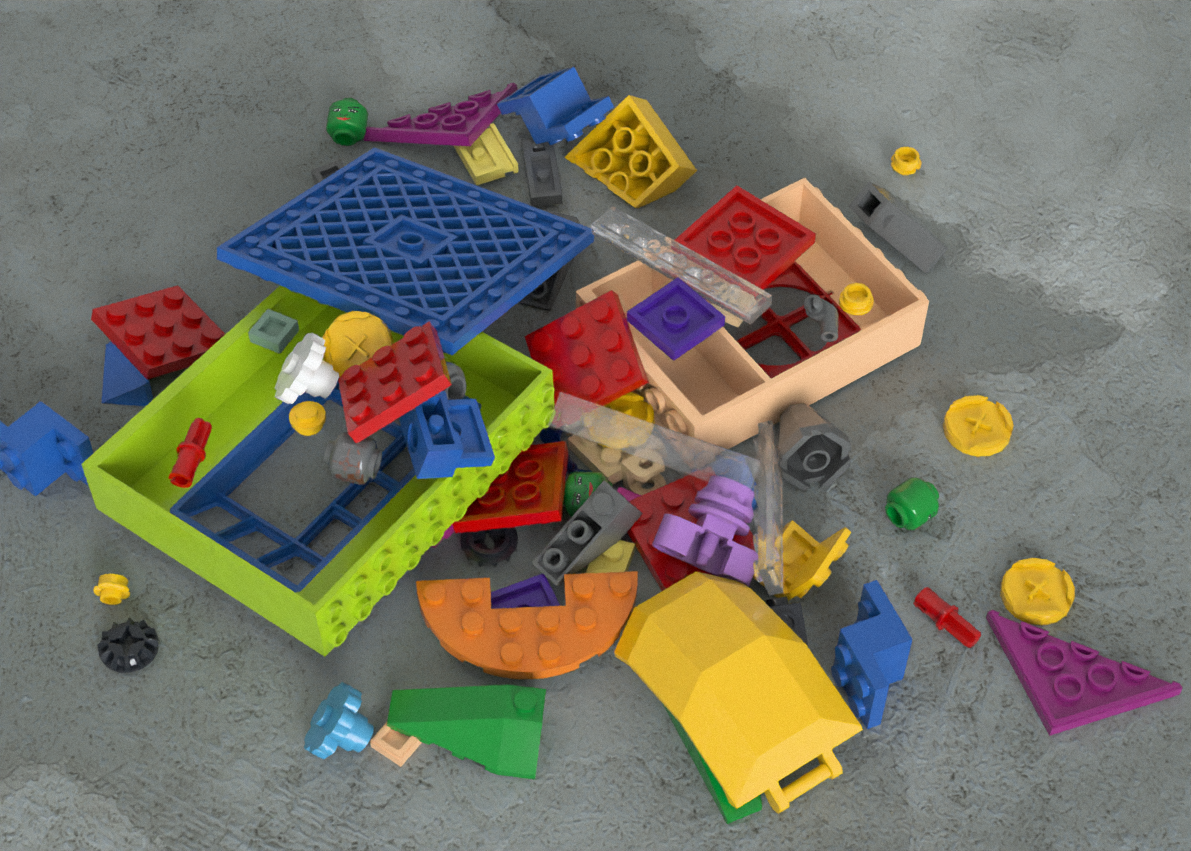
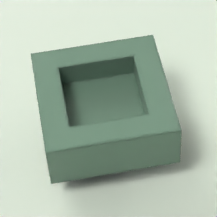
(273, 331)

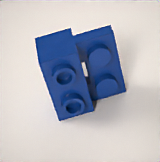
(446, 436)

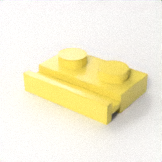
(488, 157)

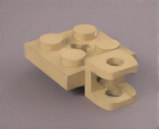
(618, 465)

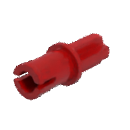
(190, 453)
(946, 617)

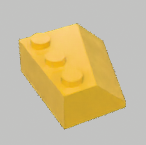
(633, 154)

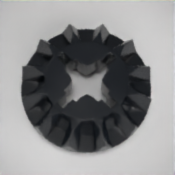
(504, 541)
(140, 652)

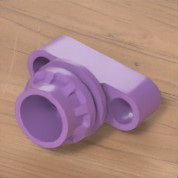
(721, 512)

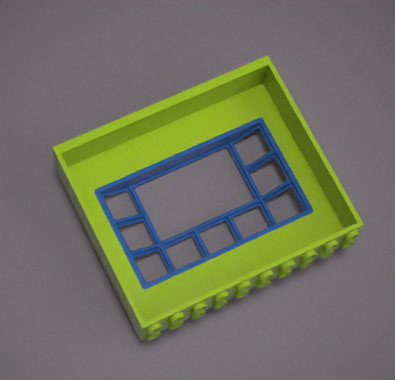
(236, 394)

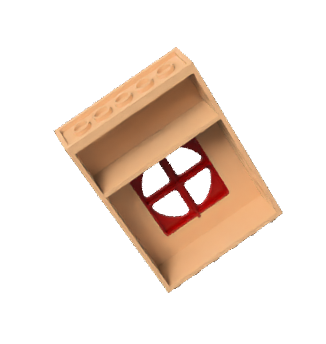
(718, 387)

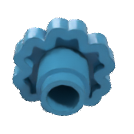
(338, 723)

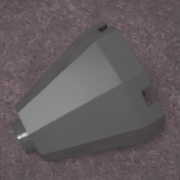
(811, 448)

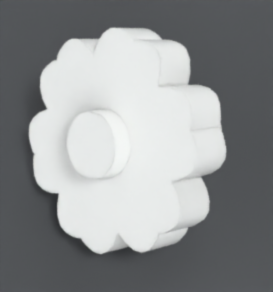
(306, 371)

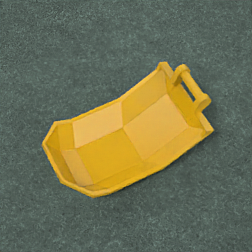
(739, 687)

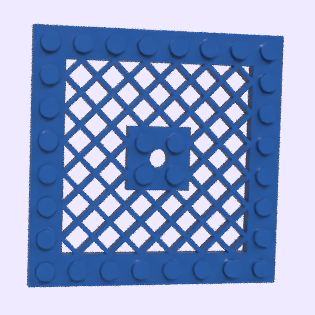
(408, 247)

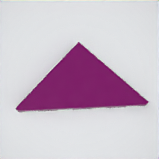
(445, 124)
(1071, 681)

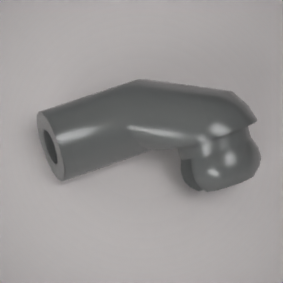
(823, 314)

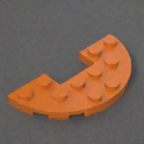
(528, 639)

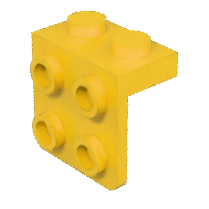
(807, 559)

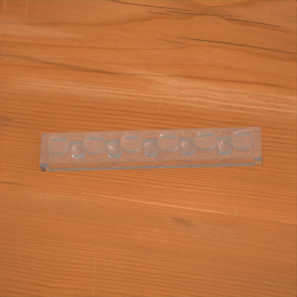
(676, 260)
(651, 441)
(768, 516)

